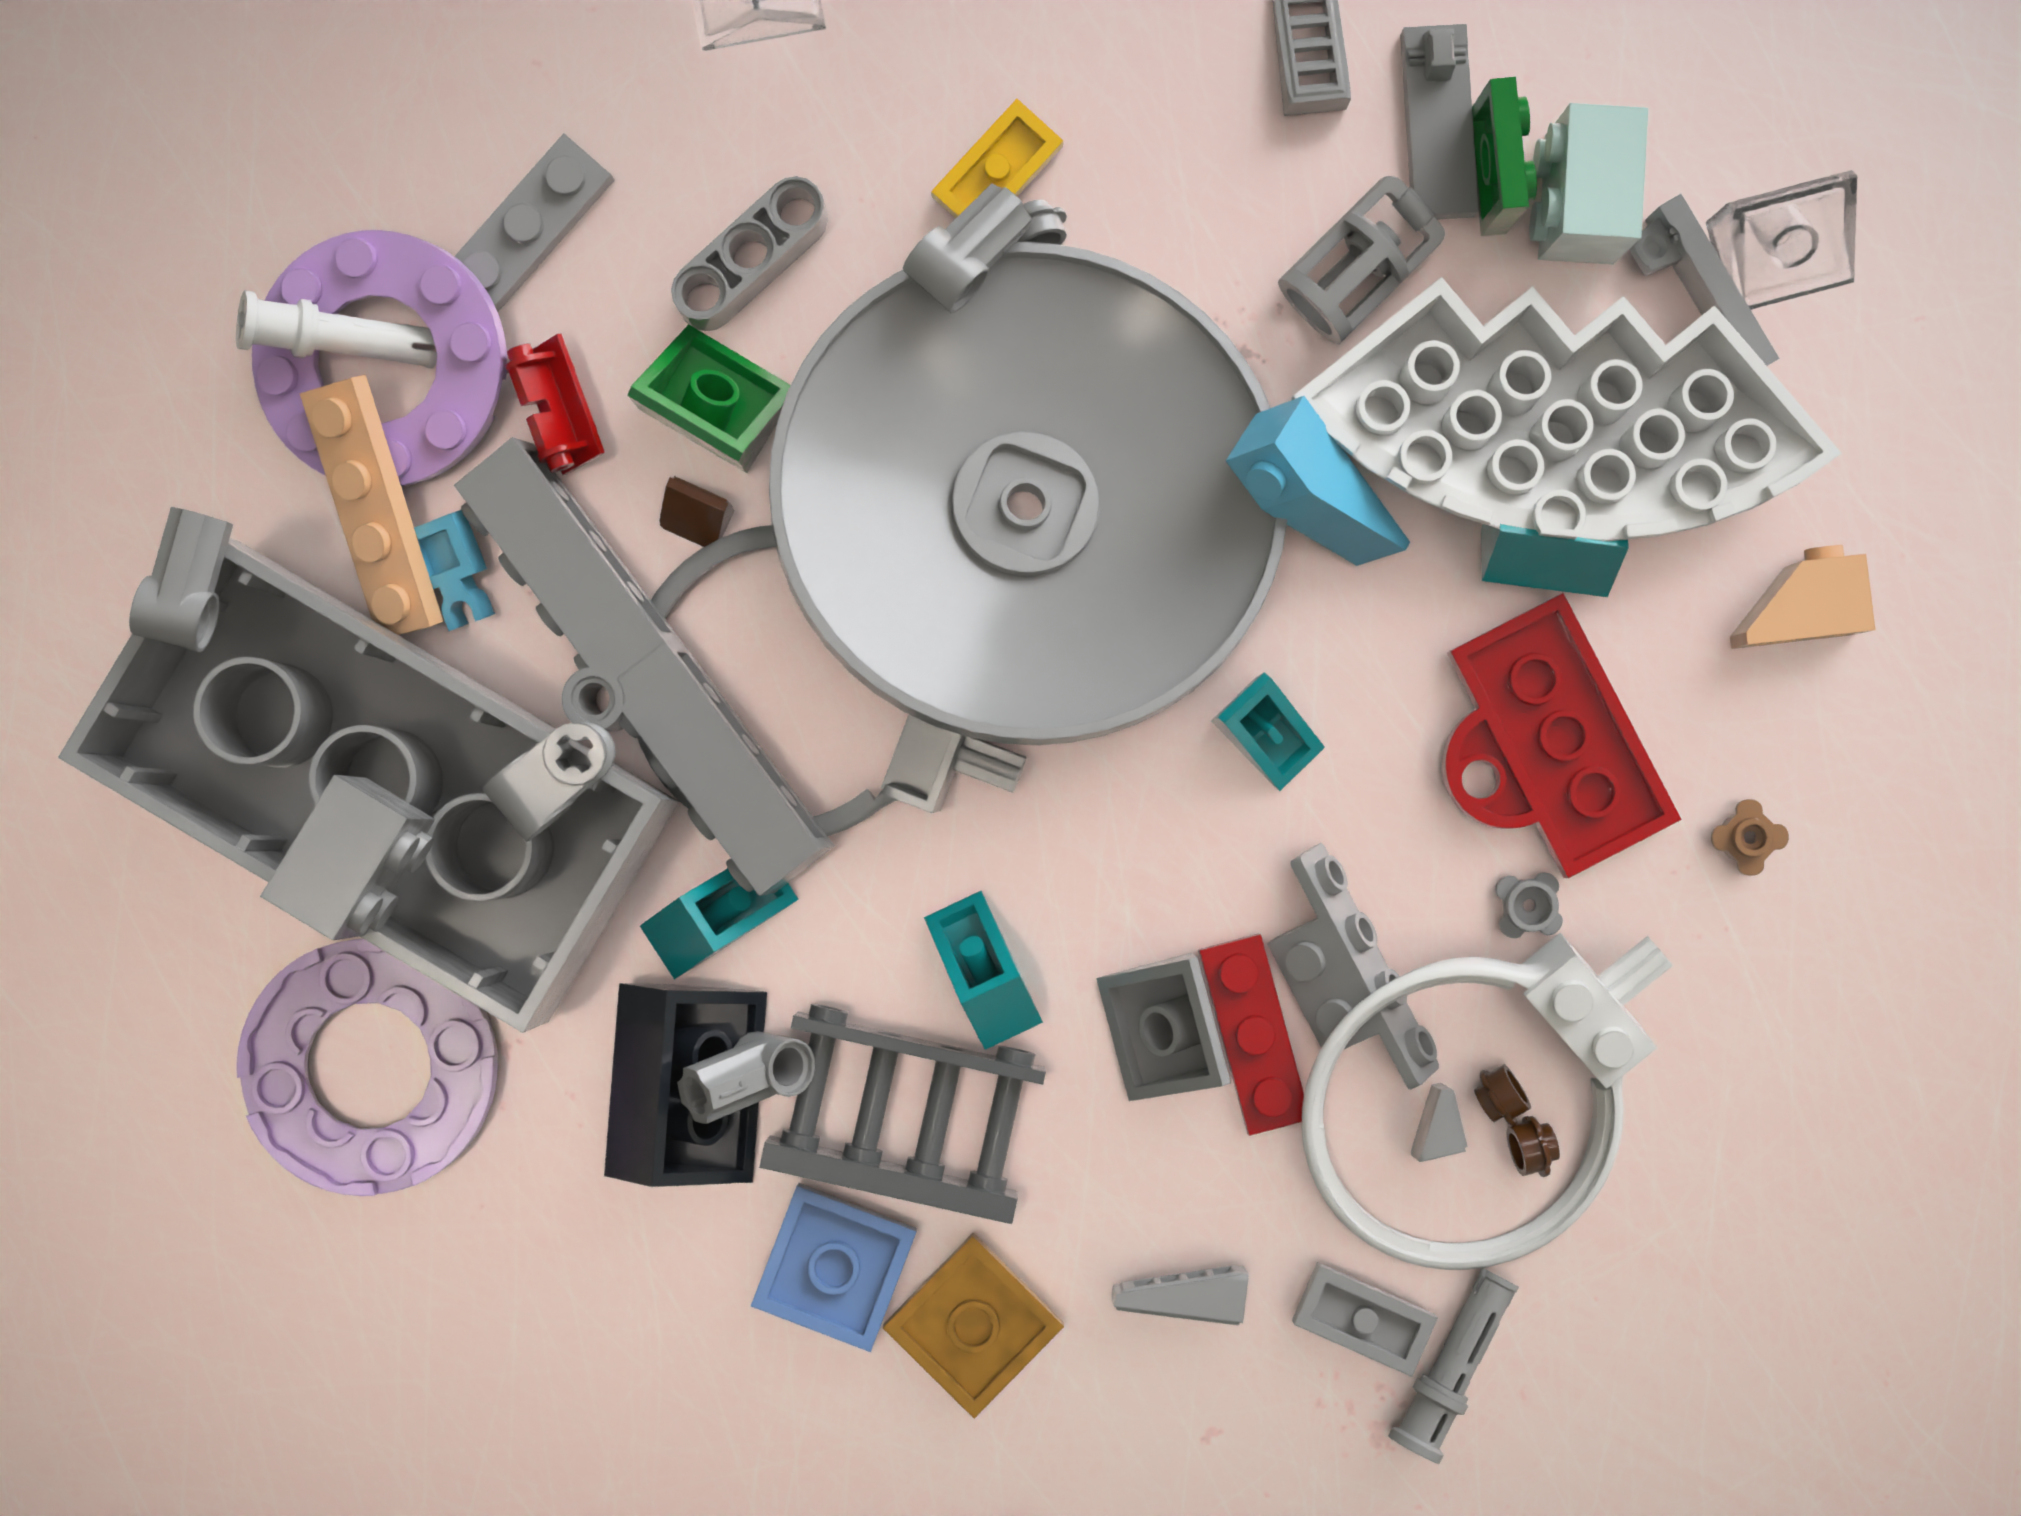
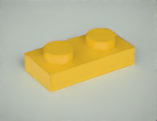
(1005, 155)

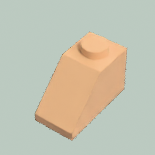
(1811, 601)

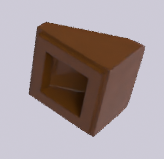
(694, 512)

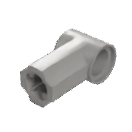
(957, 259)
(179, 597)
(746, 1075)

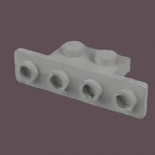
(1337, 965)

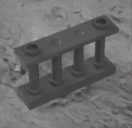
(923, 1176)

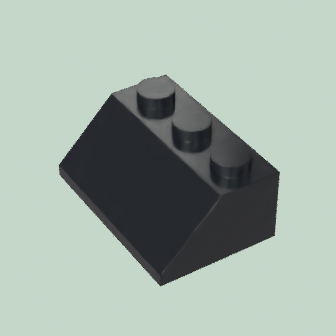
(649, 1129)

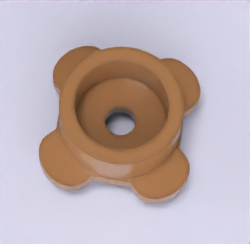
(1730, 837)

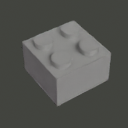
(350, 859)

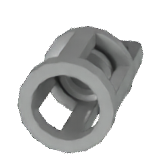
(1371, 250)

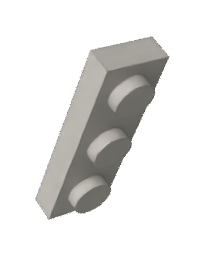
(534, 219)

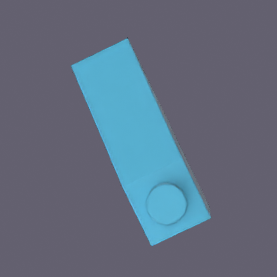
(1309, 480)

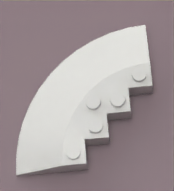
(1565, 428)

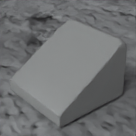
(1440, 1126)

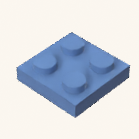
(834, 1267)

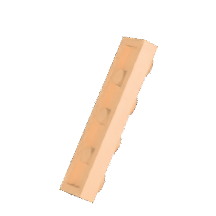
(371, 505)

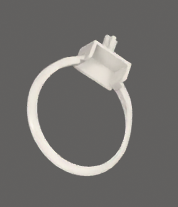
(1587, 1016)

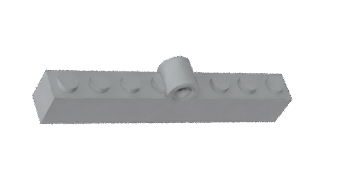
(644, 666)

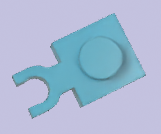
(451, 561)

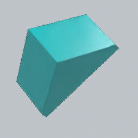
(1269, 731)

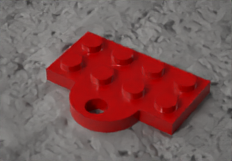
(1553, 740)

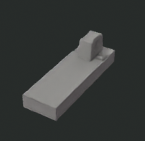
(1440, 119)
(1680, 242)

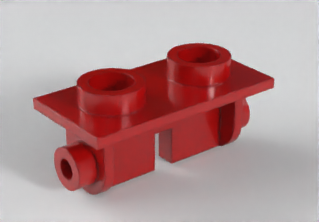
(564, 426)

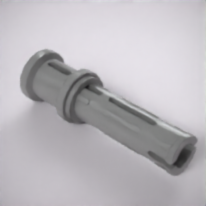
(1443, 1390)

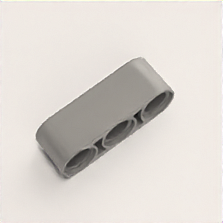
(759, 224)

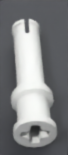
(306, 329)

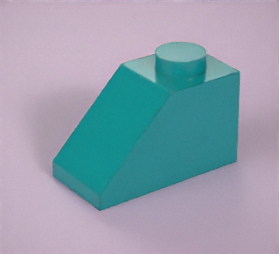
(710, 920)
(982, 970)

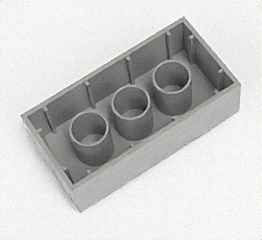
(310, 690)

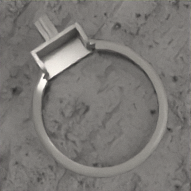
(924, 754)

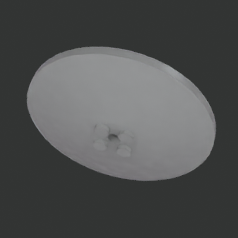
(1048, 384)

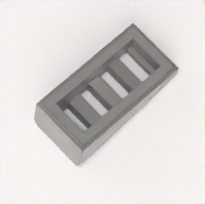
(1312, 97)
(1199, 1295)

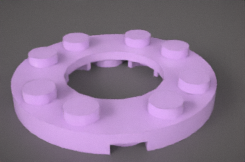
(451, 304)
(309, 1138)

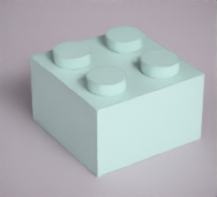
(1590, 184)

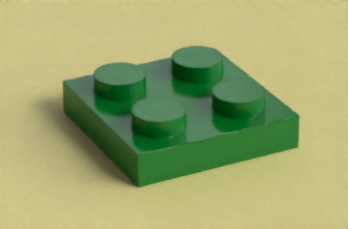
(1502, 174)

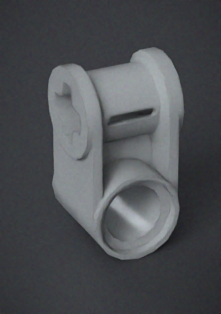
(542, 782)

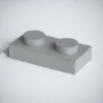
(1364, 1319)

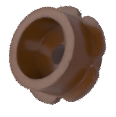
(1502, 1095)
(1532, 1146)

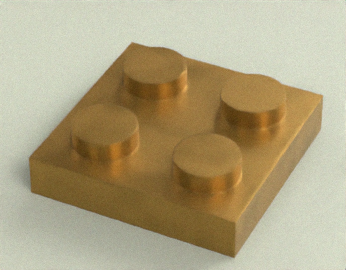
(973, 1325)

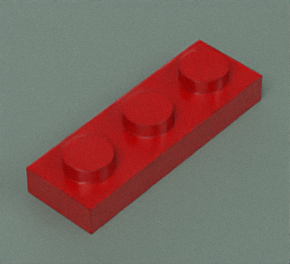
(1253, 1033)

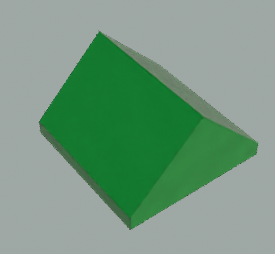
(712, 397)

